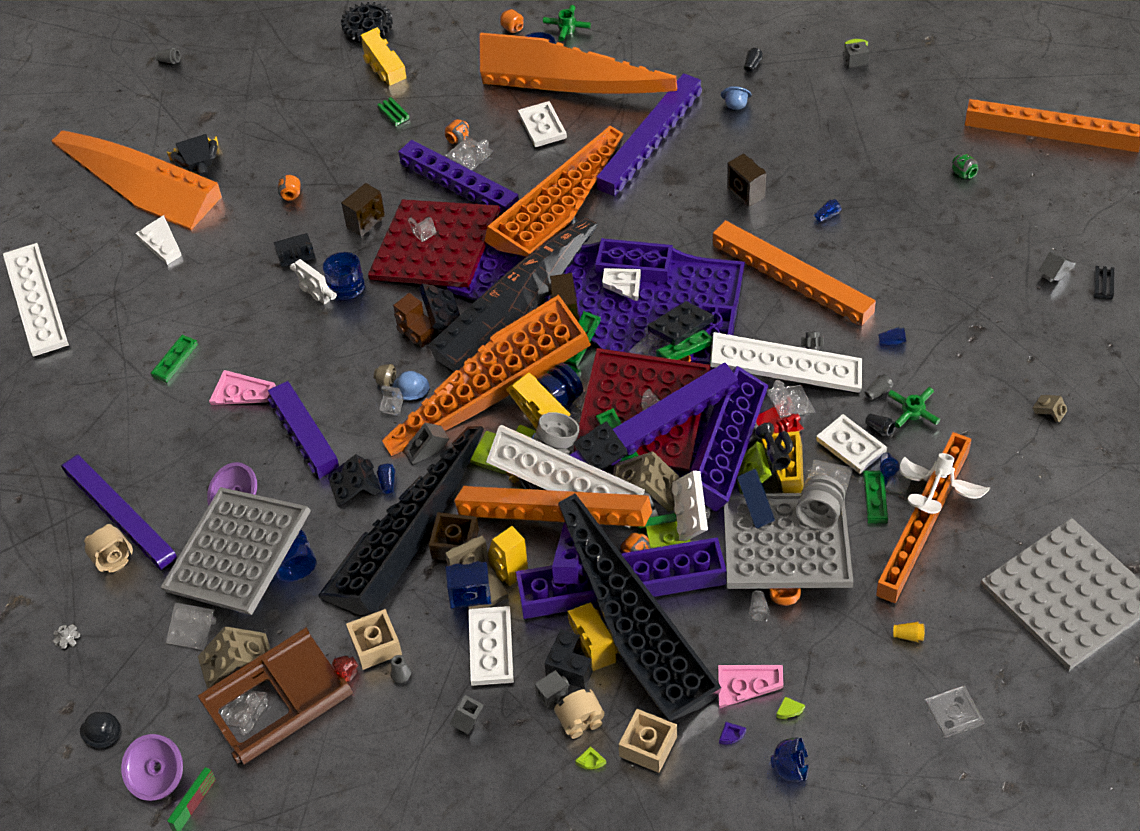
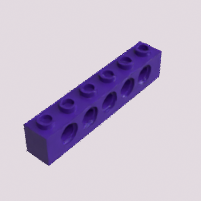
(567, 564)

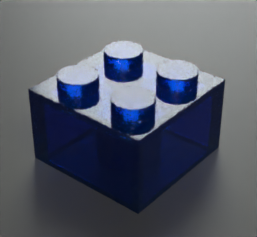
(468, 584)

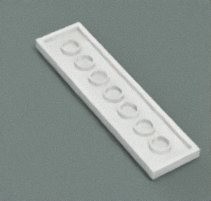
(35, 299)
(787, 362)
(551, 467)

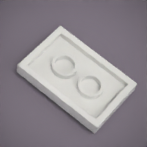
(542, 124)
(851, 443)
(689, 506)

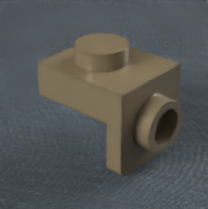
(1051, 405)

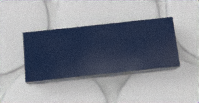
(756, 498)

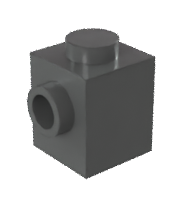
(856, 54)
(552, 689)
(466, 714)

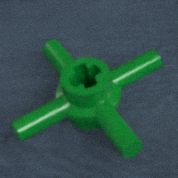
(914, 407)

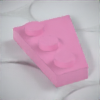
(240, 389)
(747, 682)

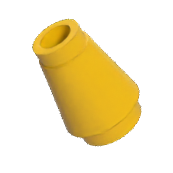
(909, 631)

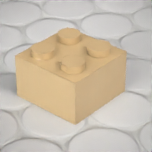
(374, 639)
(647, 740)

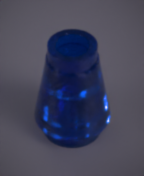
(828, 210)
(893, 337)
(888, 464)
(386, 477)

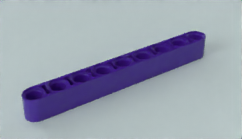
(119, 512)

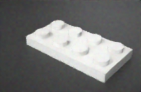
(490, 646)

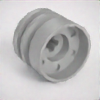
(557, 431)
(820, 502)

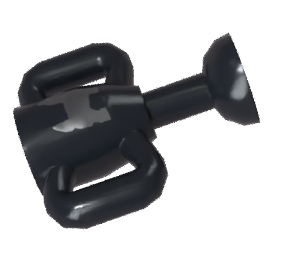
(775, 452)

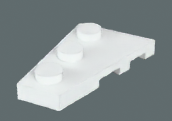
(160, 240)

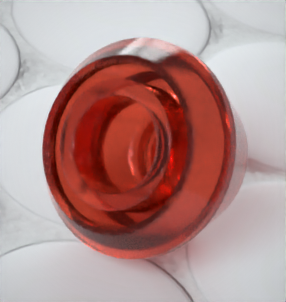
(345, 667)

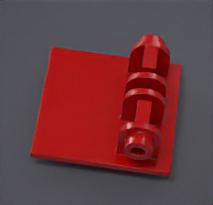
(787, 424)

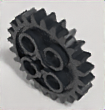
(365, 18)

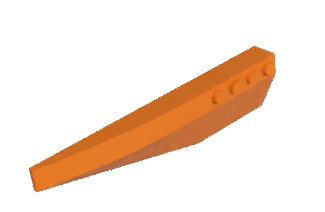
(551, 66)
(143, 179)
(554, 200)
(525, 346)

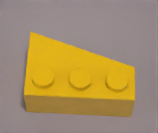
(381, 59)
(534, 398)
(791, 477)
(508, 555)
(594, 635)

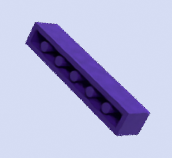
(303, 430)

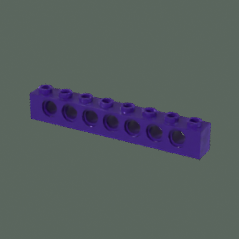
(456, 177)

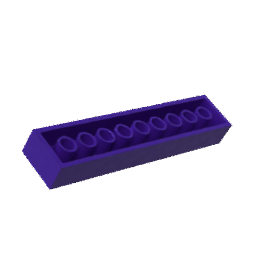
(660, 569)

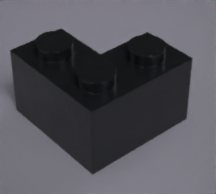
(566, 660)

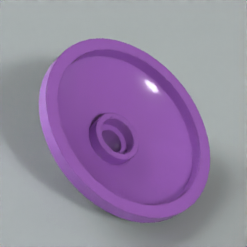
(234, 477)
(141, 771)

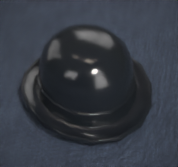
(100, 729)

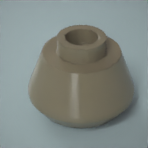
(385, 375)

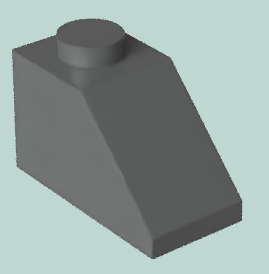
(1055, 267)
(426, 442)

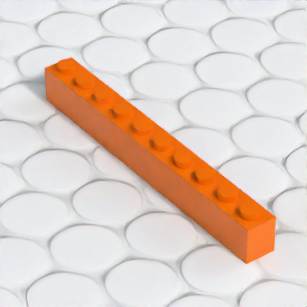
(1053, 125)
(794, 273)
(543, 505)
(920, 526)

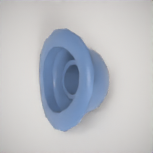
(735, 97)
(412, 385)

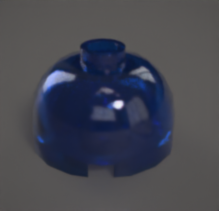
(790, 760)

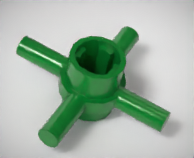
(566, 22)

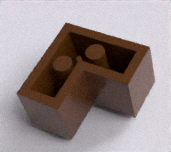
(413, 321)

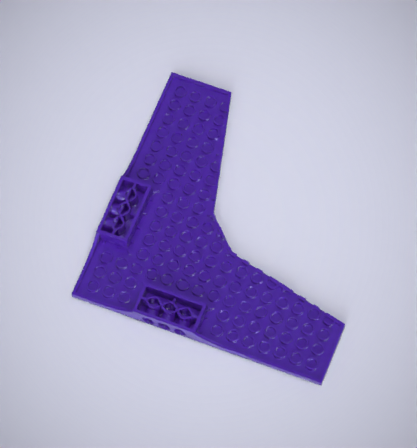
(665, 282)

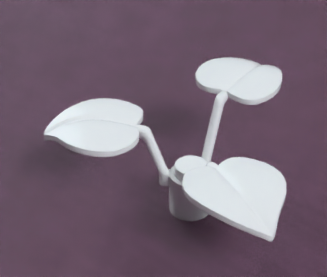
(943, 467)

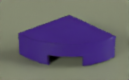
(731, 733)

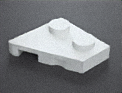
(623, 281)

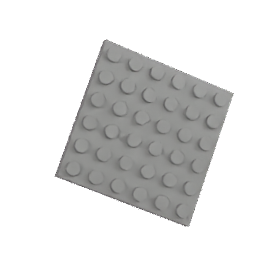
(236, 550)
(784, 550)
(1068, 593)

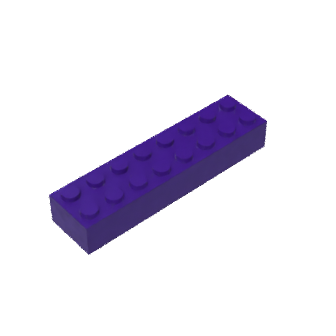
(728, 438)

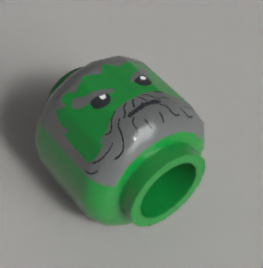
(965, 166)

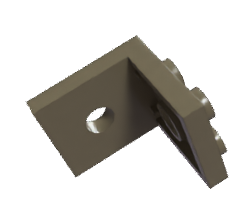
(651, 475)
(475, 551)
(230, 650)

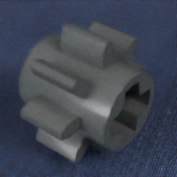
(812, 341)

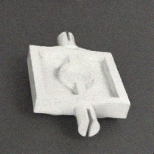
(312, 282)

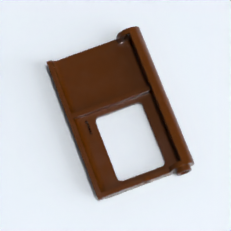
(300, 678)

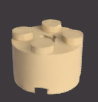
(108, 548)
(579, 713)

